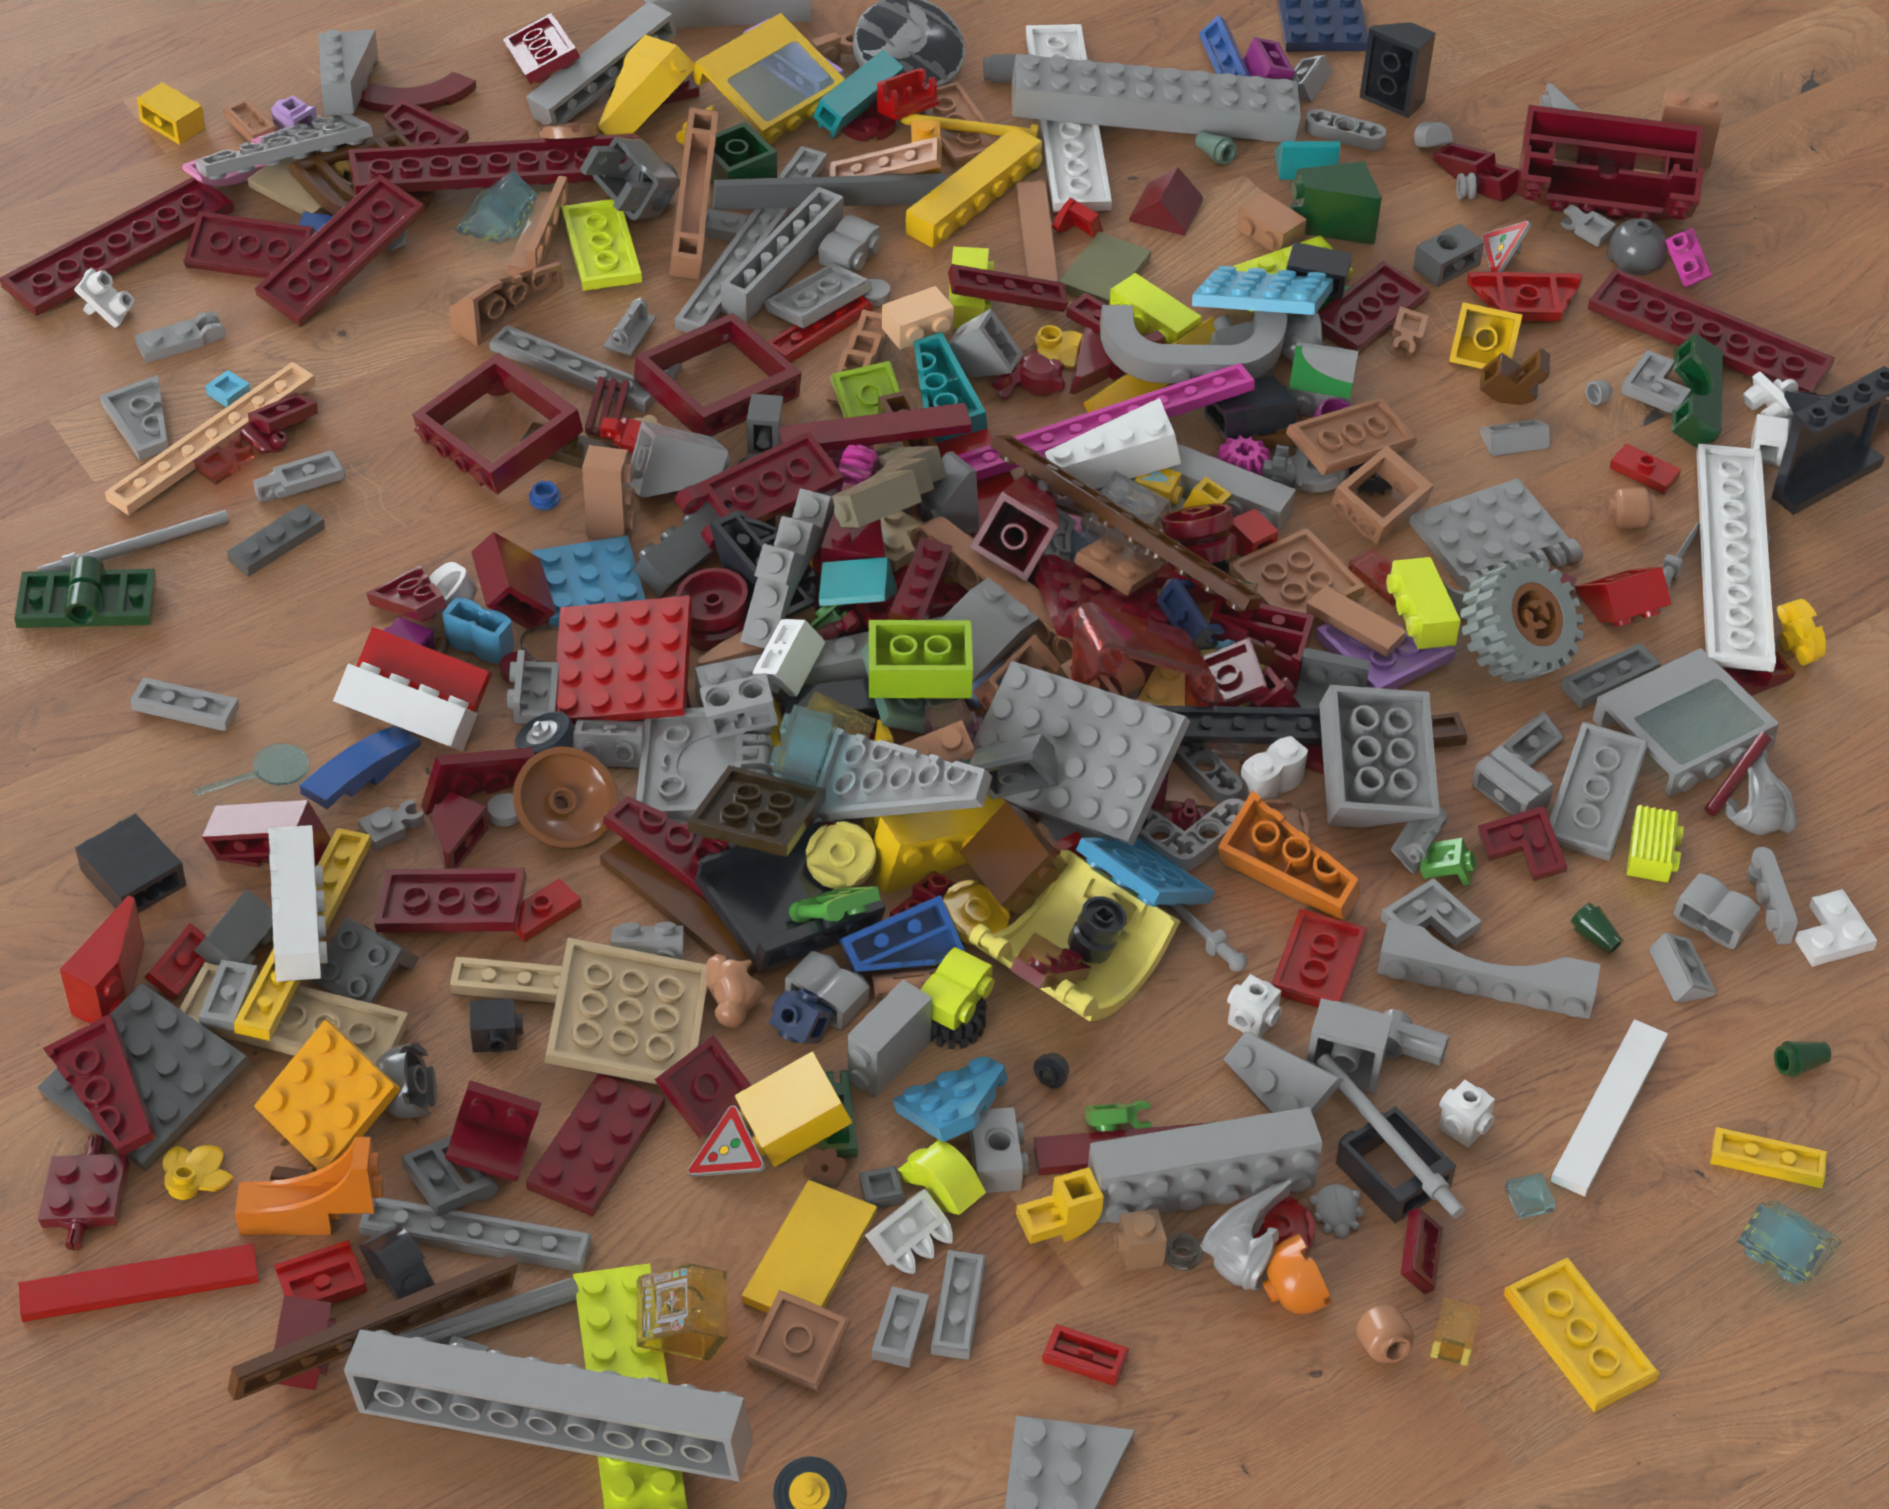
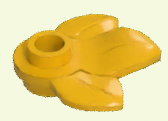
(1057, 344)
(194, 1171)

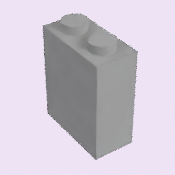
(889, 1038)

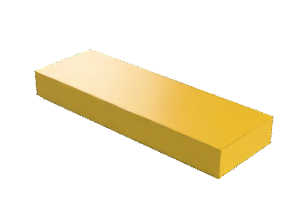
(1769, 1157)

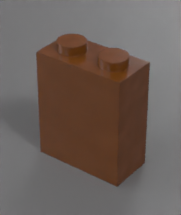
(1013, 858)

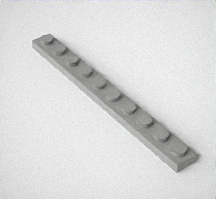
(706, 300)

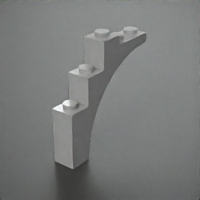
(784, 564)

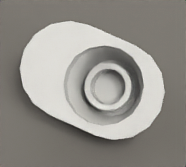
(453, 582)

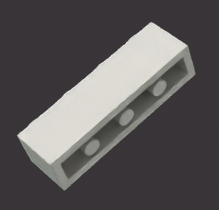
(405, 706)

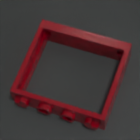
(729, 411)
(499, 475)

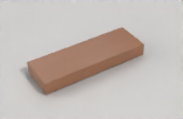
(1356, 620)

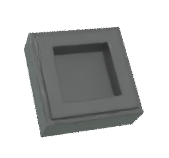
(882, 1187)

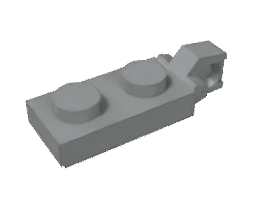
(299, 476)

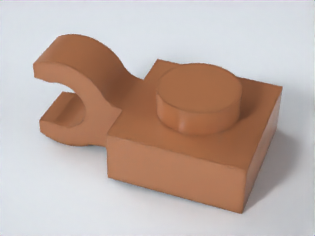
(833, 45)

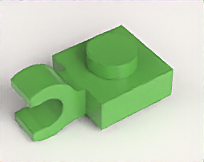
(1108, 1116)

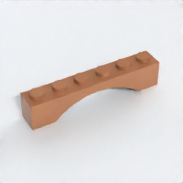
(693, 193)

